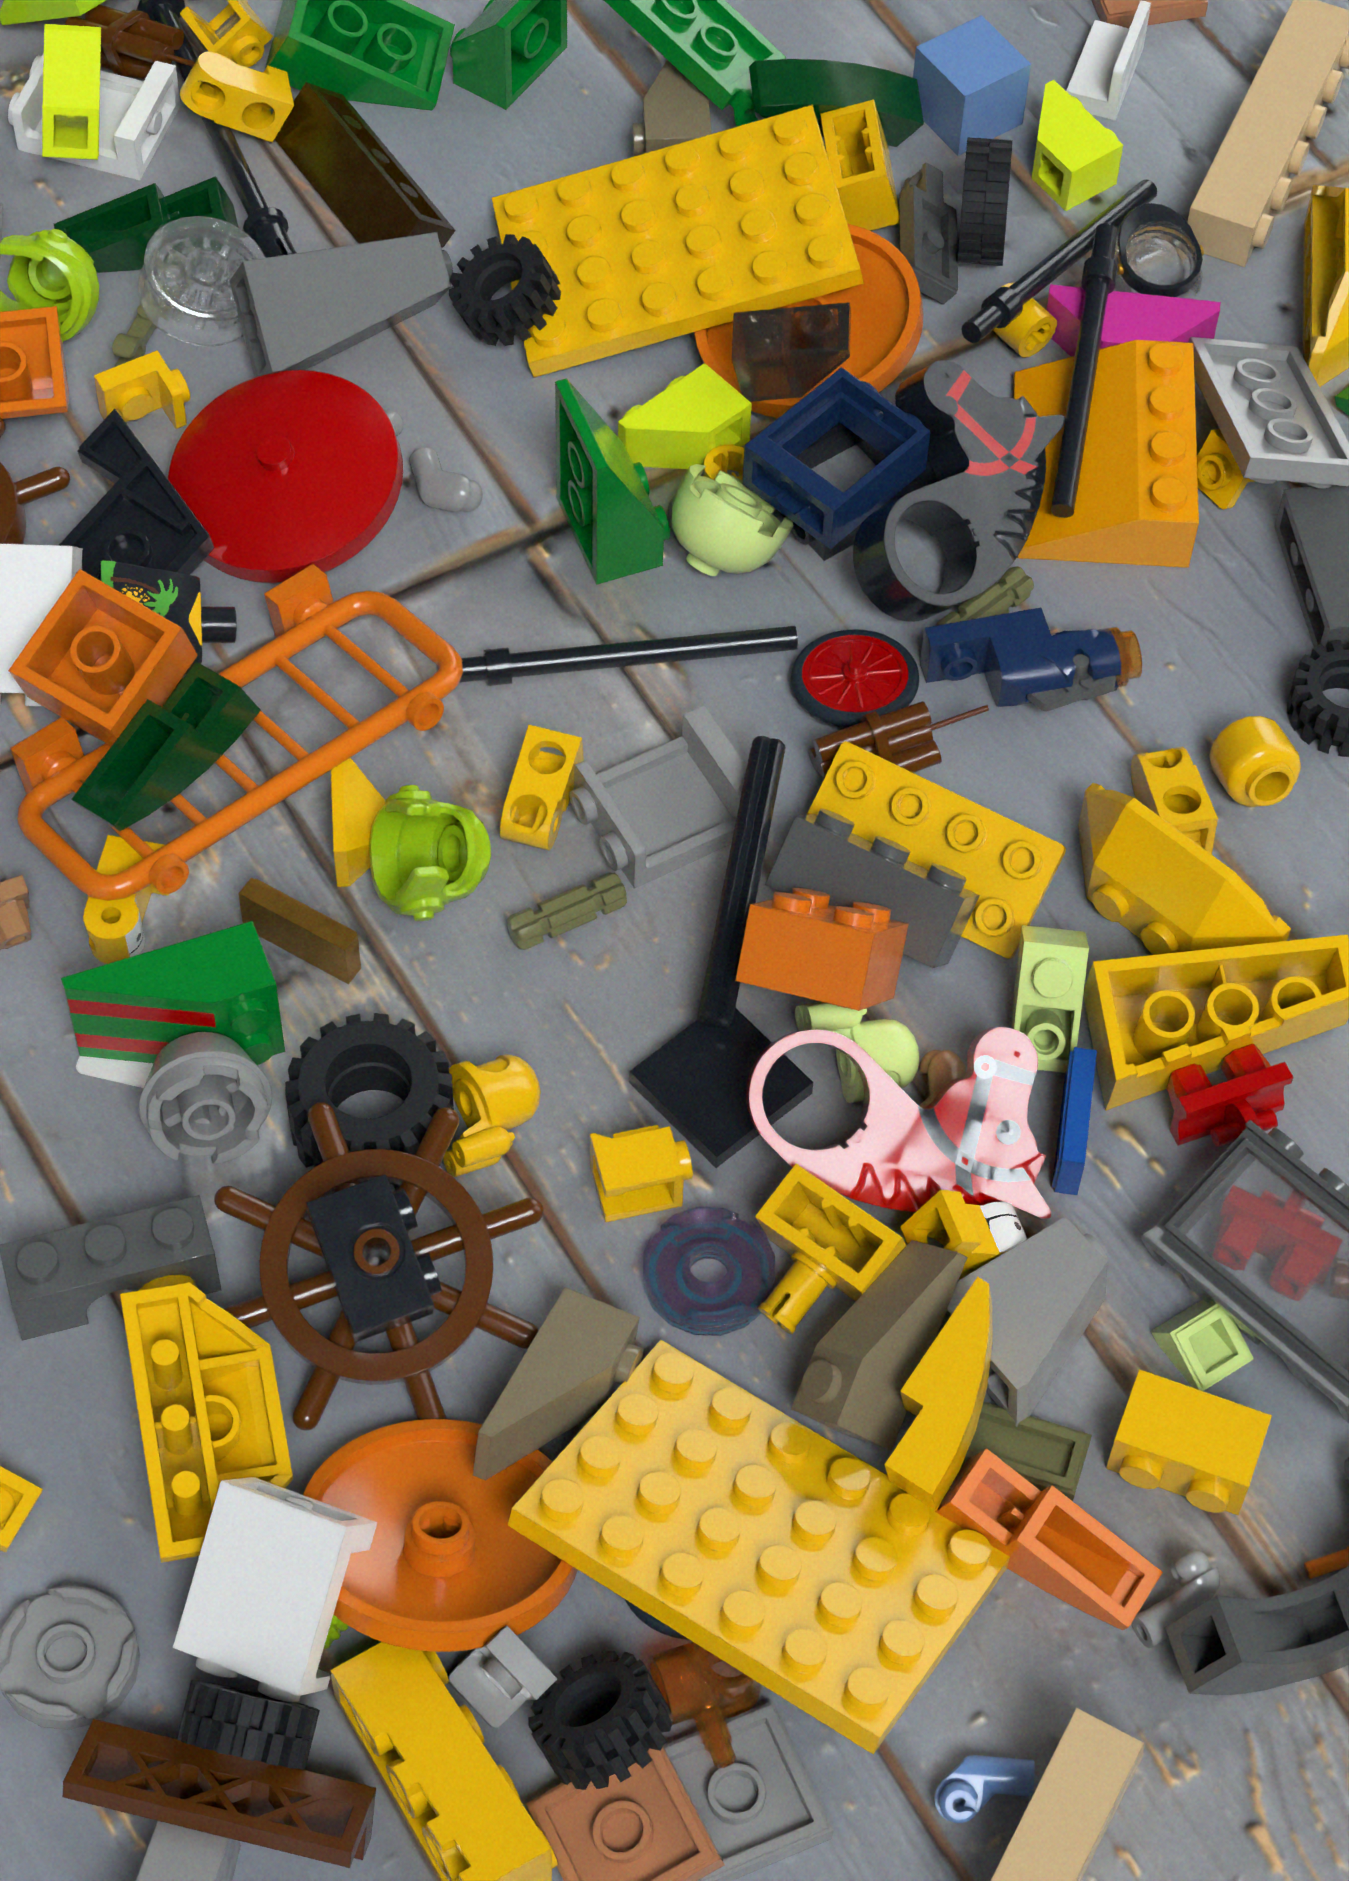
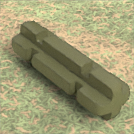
(1010, 591)
(566, 911)

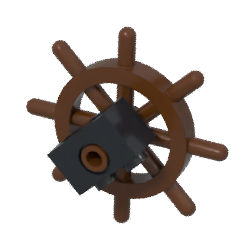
(375, 1266)

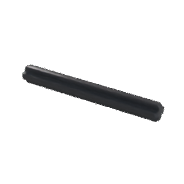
(741, 880)

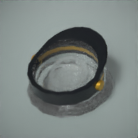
(1158, 253)

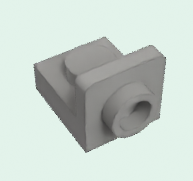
(500, 1677)

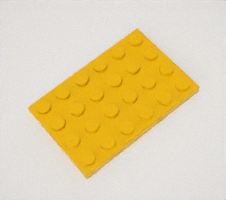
(684, 238)
(762, 1544)

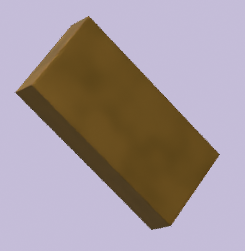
(301, 930)

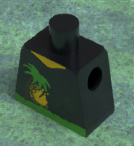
(175, 598)

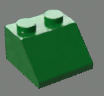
(508, 48)

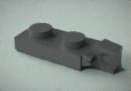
(929, 234)

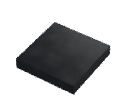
(702, 1084)

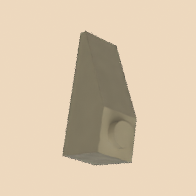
(671, 113)
(877, 1346)
(560, 1381)

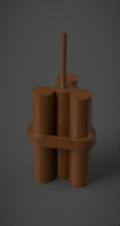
(132, 40)
(898, 737)

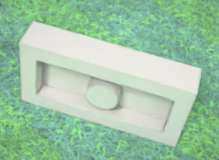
(1109, 64)

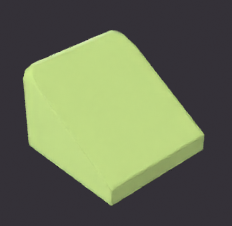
(1203, 1344)

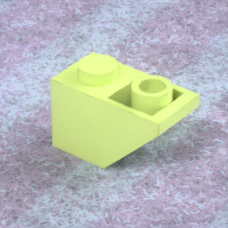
(1050, 992)

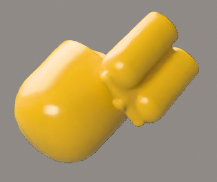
(490, 1102)

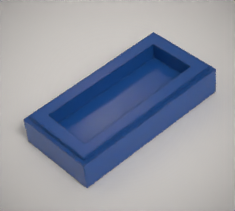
(1074, 1121)

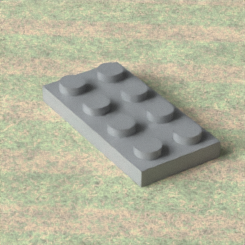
(1271, 412)

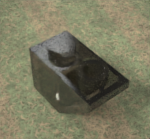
(789, 349)

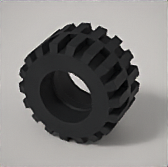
(364, 1059)

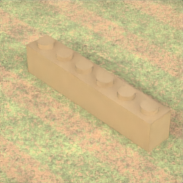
(1271, 132)

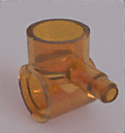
(703, 1695)

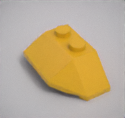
(1326, 283)
(1164, 882)
(202, 1408)

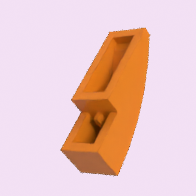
(1050, 1540)

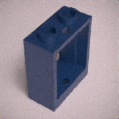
(807, 497)

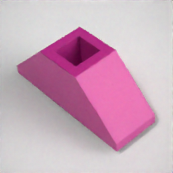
(1132, 317)

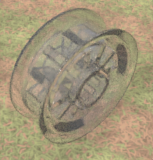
(188, 277)

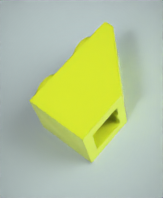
(71, 91)
(1073, 150)
(686, 421)

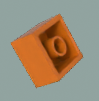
(101, 658)
(822, 949)

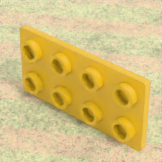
(995, 854)

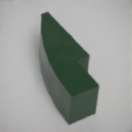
(831, 85)
(120, 229)
(166, 748)

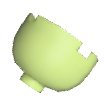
(725, 524)

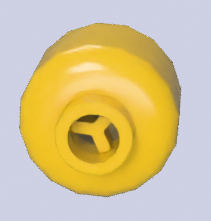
(1255, 761)

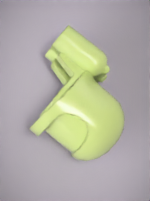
(884, 1040)

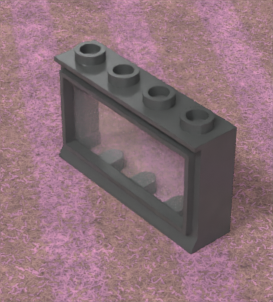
(1271, 1252)

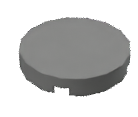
(67, 1657)

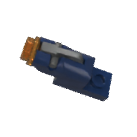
(1028, 663)

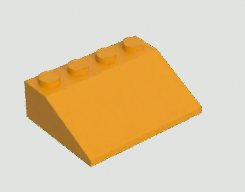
(1136, 463)

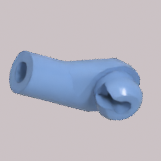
(977, 1781)

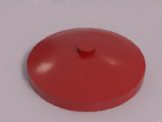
(288, 473)

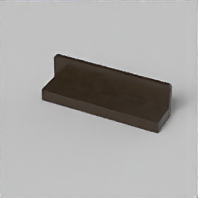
(356, 170)

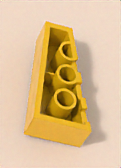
(1205, 1003)
(439, 1768)

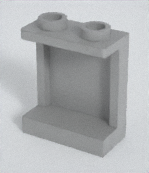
(665, 802)

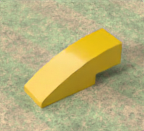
(947, 1399)

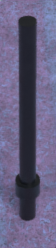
(1098, 281)
(1007, 303)
(499, 665)

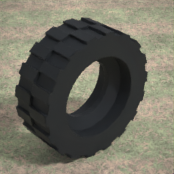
(985, 201)

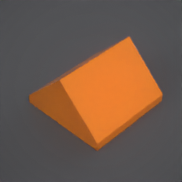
(32, 364)

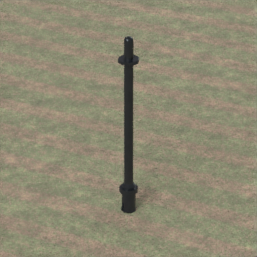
(264, 223)

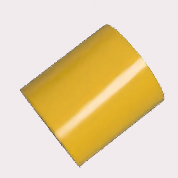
(1030, 330)

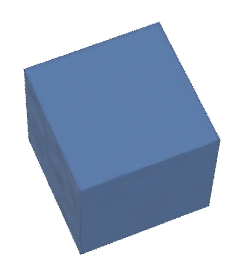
(971, 83)

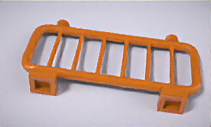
(301, 614)

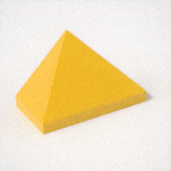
(353, 813)

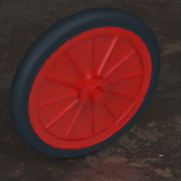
(853, 676)

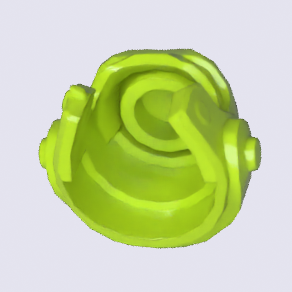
(48, 273)
(426, 853)

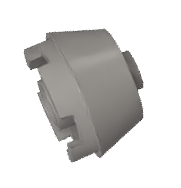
(205, 1098)

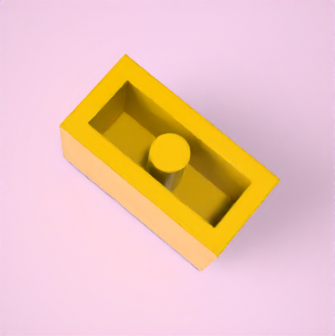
(1188, 1443)

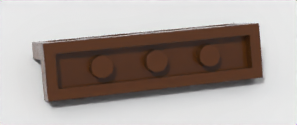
(222, 1794)

